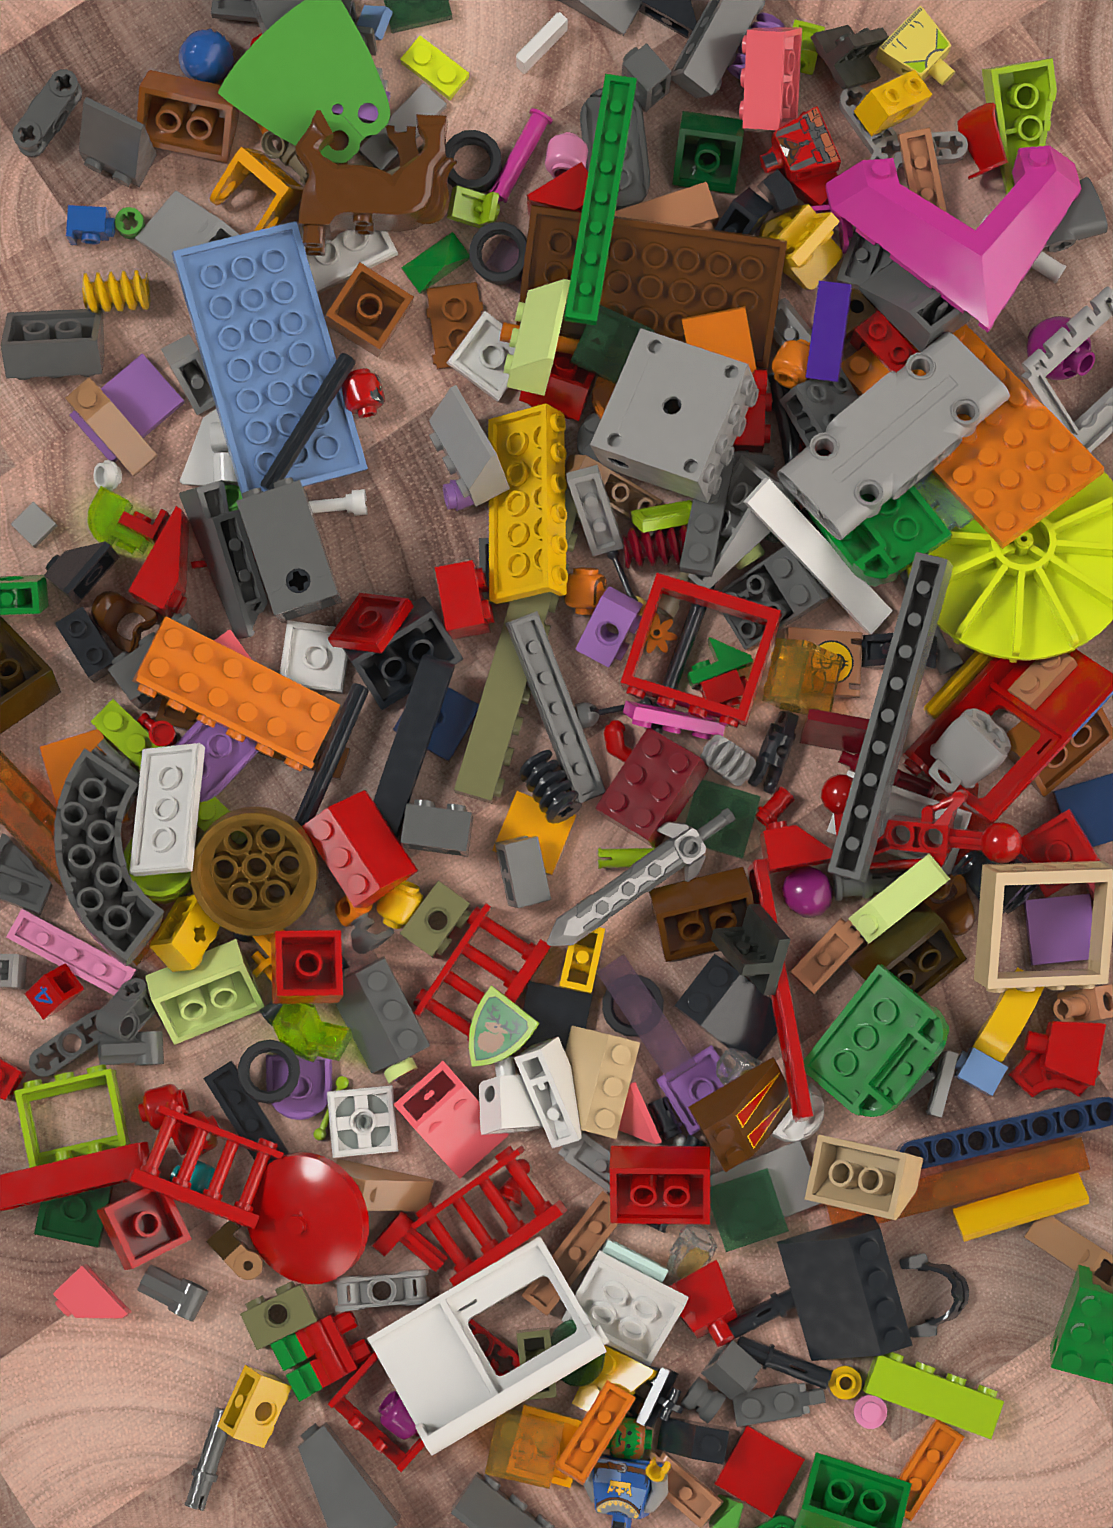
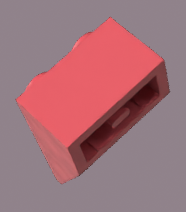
(448, 1119)

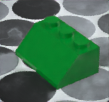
(850, 1497)

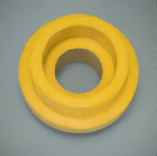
(856, 1382)

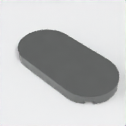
(636, 170)

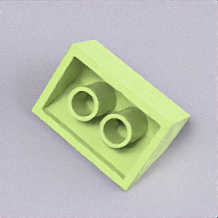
(536, 338)
(207, 996)

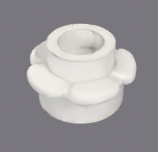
(107, 475)

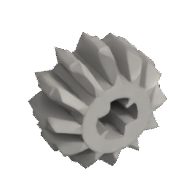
(728, 760)

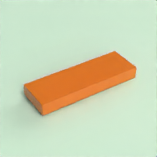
(595, 1432)
(928, 1463)

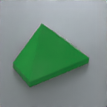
(436, 262)

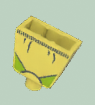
(917, 46)

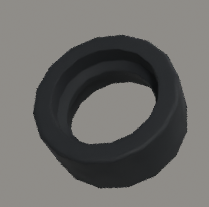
(481, 139)
(477, 244)
(609, 1013)
(264, 1047)

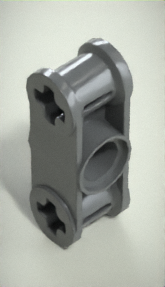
(47, 113)

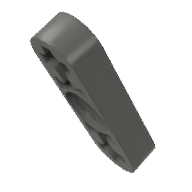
(47, 1050)

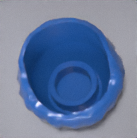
(206, 56)

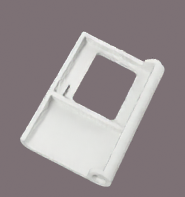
(445, 1371)

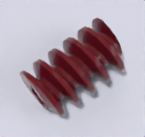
(654, 546)

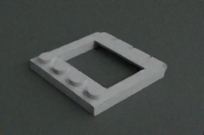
(1097, 421)

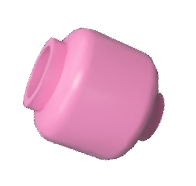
(564, 153)

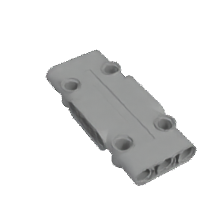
(893, 435)

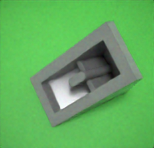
(12, 971)

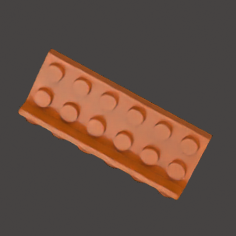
(235, 694)

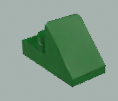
(726, 660)

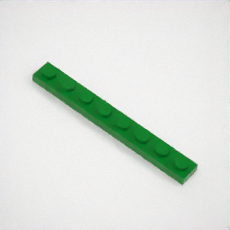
(600, 199)

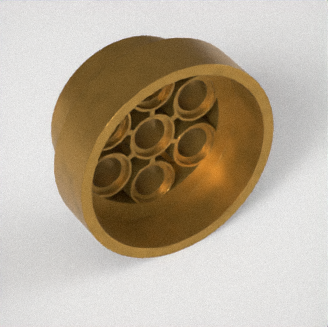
(262, 912)

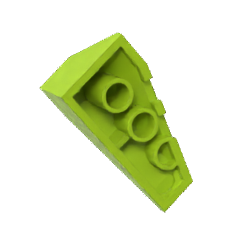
(1023, 106)

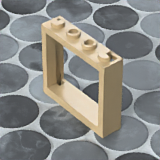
(990, 922)

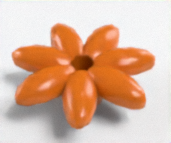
(659, 640)

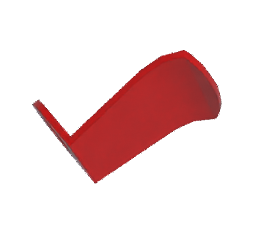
(983, 138)

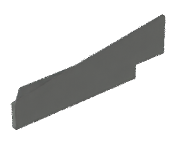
(227, 555)

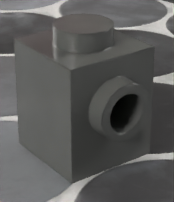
(732, 1370)

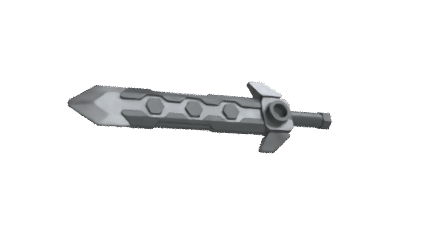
(682, 850)

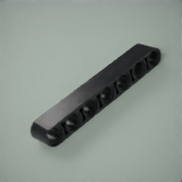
(412, 739)

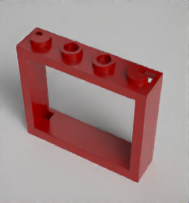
(717, 601)

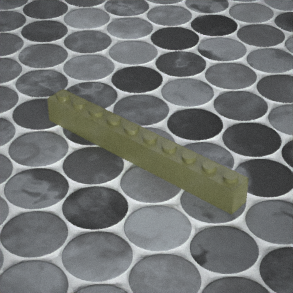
(504, 694)

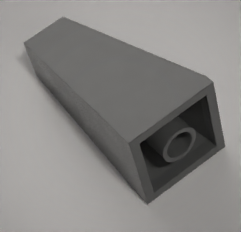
(342, 1485)

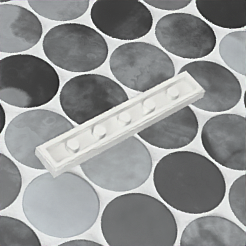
(817, 555)

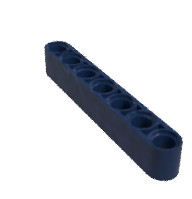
(1023, 1132)

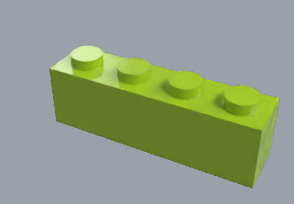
(934, 1395)

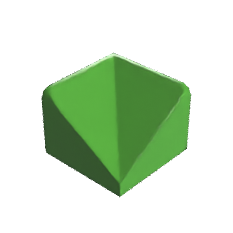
(728, 1513)

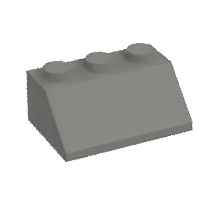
(466, 449)

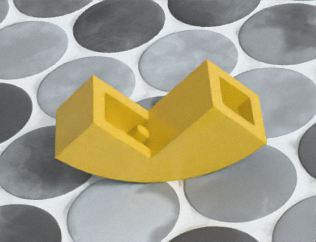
(1006, 1021)

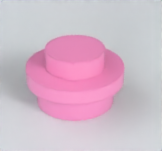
(870, 1411)

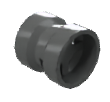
(703, 1400)

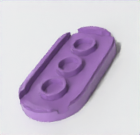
(222, 757)

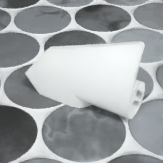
(209, 456)

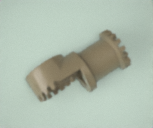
(286, 155)

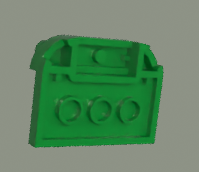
(888, 541)
(878, 1046)

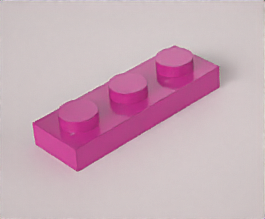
(672, 720)

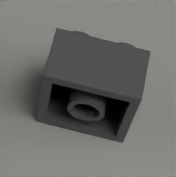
(437, 828)

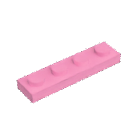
(64, 948)

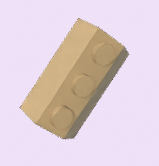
(601, 1077)
(862, 1177)

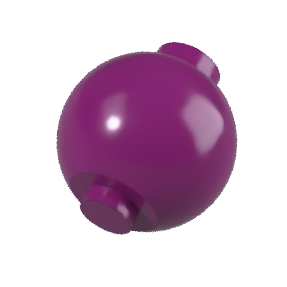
(1078, 362)

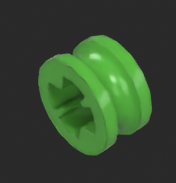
(126, 213)

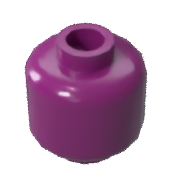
(396, 1417)

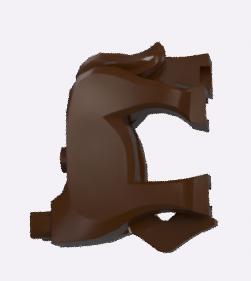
(368, 198)

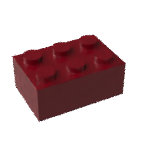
(652, 787)

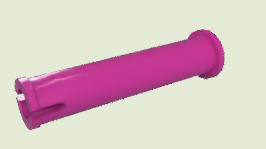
(520, 154)

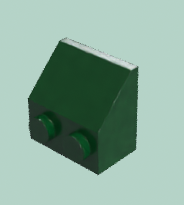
(708, 151)

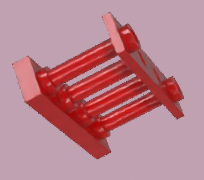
(513, 980)
(180, 1186)
(517, 1229)

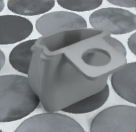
(969, 750)

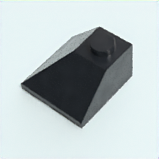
(80, 569)

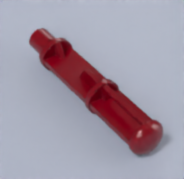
(902, 779)

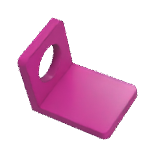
(845, 227)

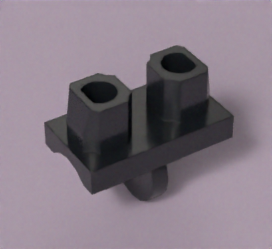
(660, 1400)

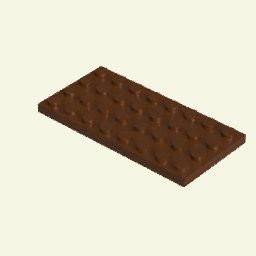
(664, 273)

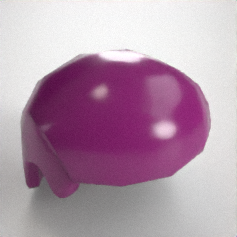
(807, 892)

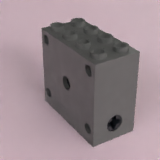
(288, 549)

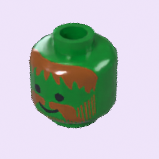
(630, 1440)

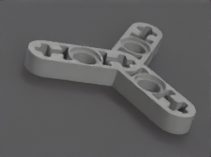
(878, 142)

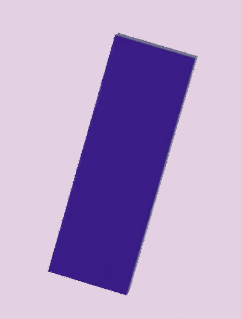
(828, 331)

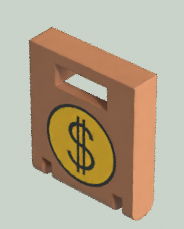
(840, 644)

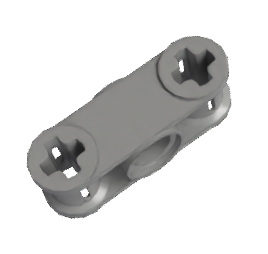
(363, 1297)

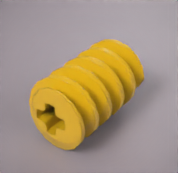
(116, 291)

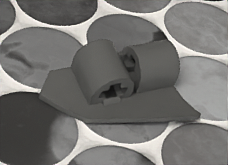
(1083, 219)

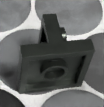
(755, 948)

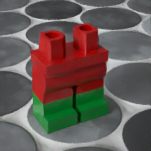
(331, 1350)

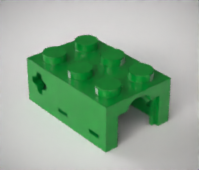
(1085, 1331)

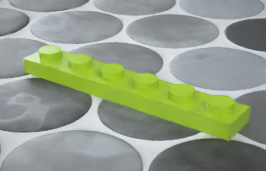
(132, 739)

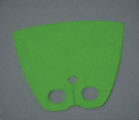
(306, 66)

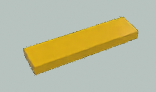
(1020, 1206)

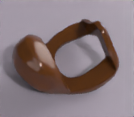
(111, 608)
(956, 912)

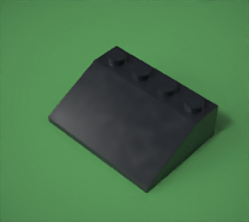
(845, 1290)

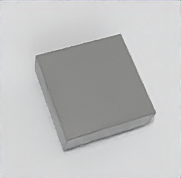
(34, 524)

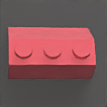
(770, 77)

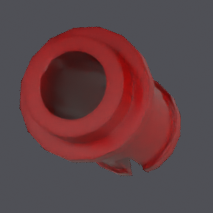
(774, 807)

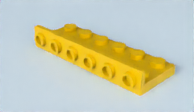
(531, 516)

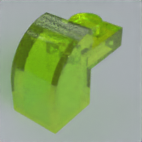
(104, 525)
(307, 1035)

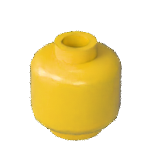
(400, 904)

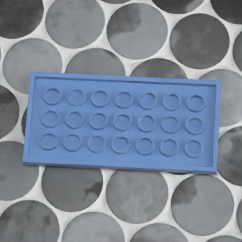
(266, 353)

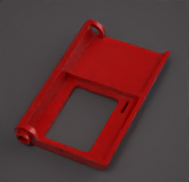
(1055, 719)

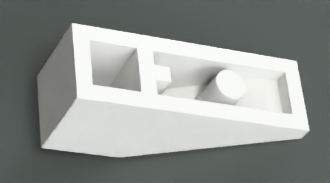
(552, 1090)

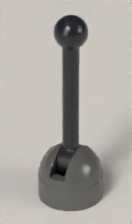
(589, 714)

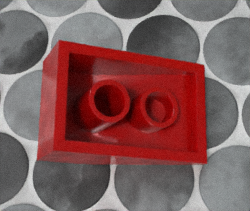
(164, 573)

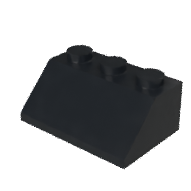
(393, 671)

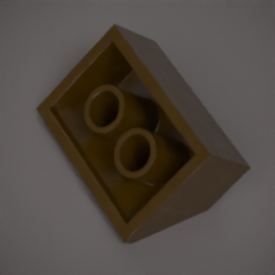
(913, 949)

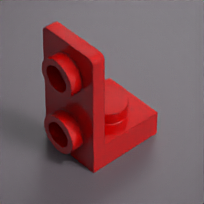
(883, 342)

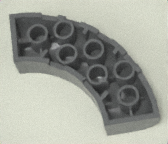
(93, 858)

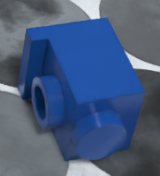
(89, 224)

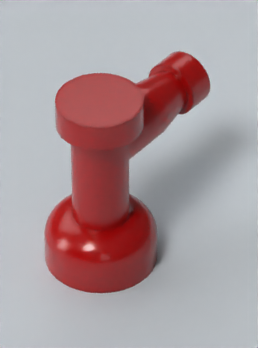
(160, 732)

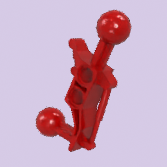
(998, 842)

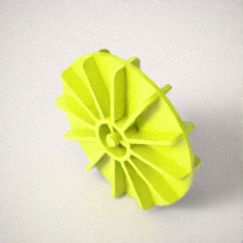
(1041, 589)

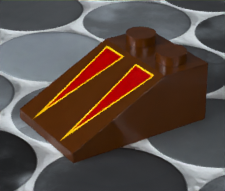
(743, 1113)

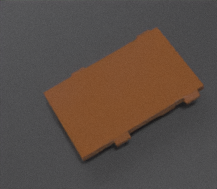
(452, 316)

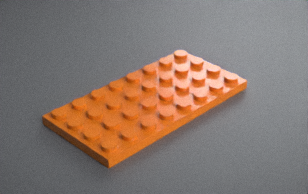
(1016, 460)

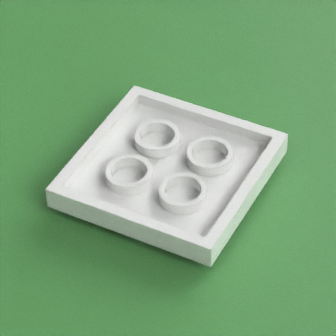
(628, 1307)

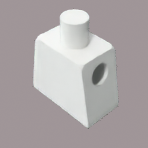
(506, 1102)

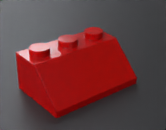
(360, 849)
(660, 1185)

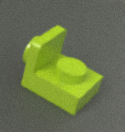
(808, 50)

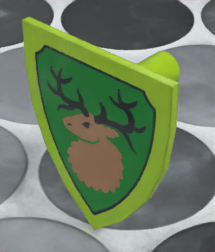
(498, 1029)

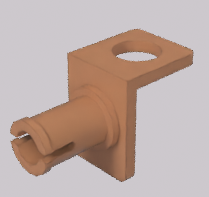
(1084, 1004)

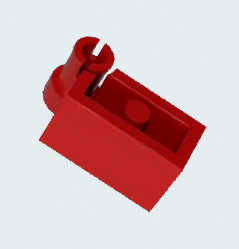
(756, 431)

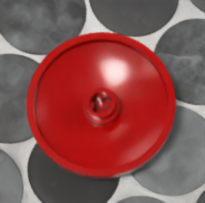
(309, 1218)

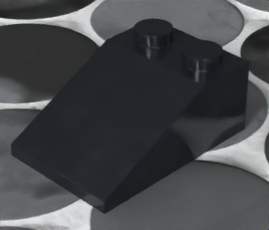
(729, 1008)

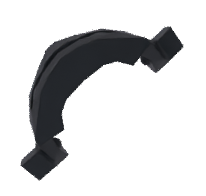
(959, 1292)

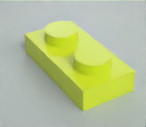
(434, 68)

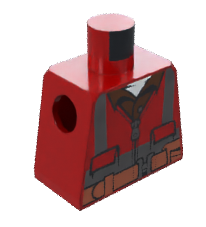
(802, 148)

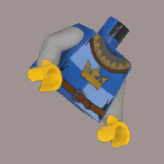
(627, 1488)

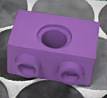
(597, 640)

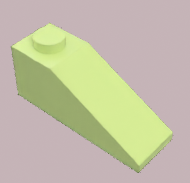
(899, 898)

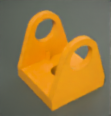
(250, 160)

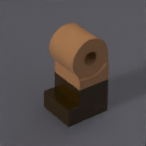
(235, 1253)

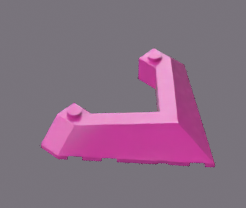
(967, 266)

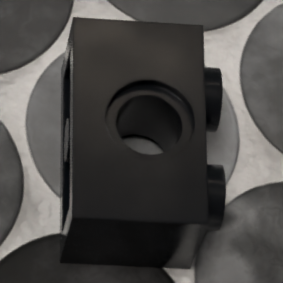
(86, 643)

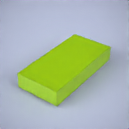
(662, 516)

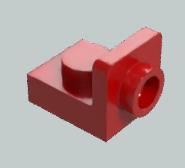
(141, 524)

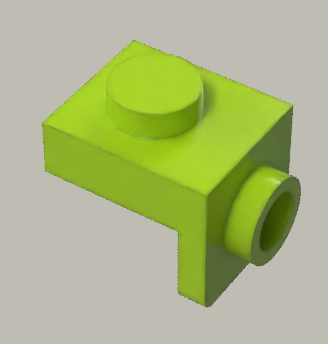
(473, 207)

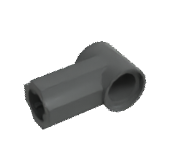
(143, 1049)
(180, 1296)

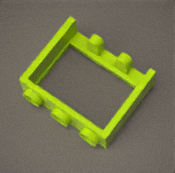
(64, 1084)

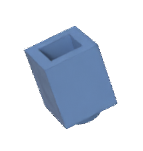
(979, 1071)

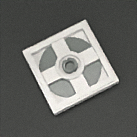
(362, 1121)

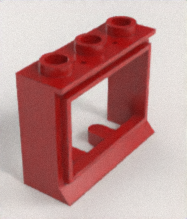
(361, 1423)

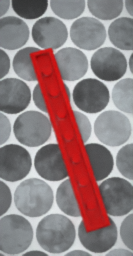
(783, 1007)

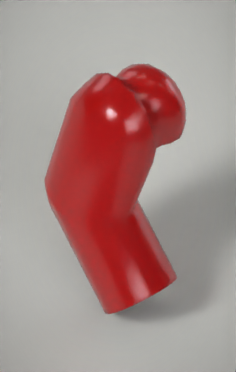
(615, 740)

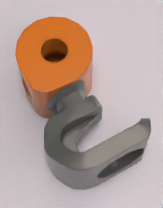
(361, 939)

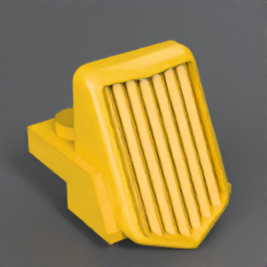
(809, 247)

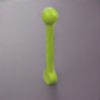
(320, 1133)

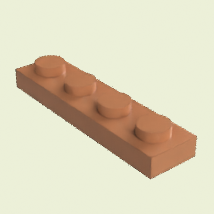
(574, 1253)

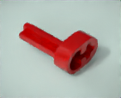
(401, 1231)

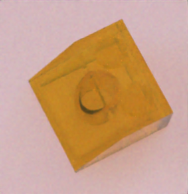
(801, 676)
(524, 1448)

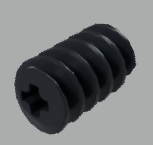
(548, 788)

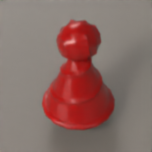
(510, 1190)

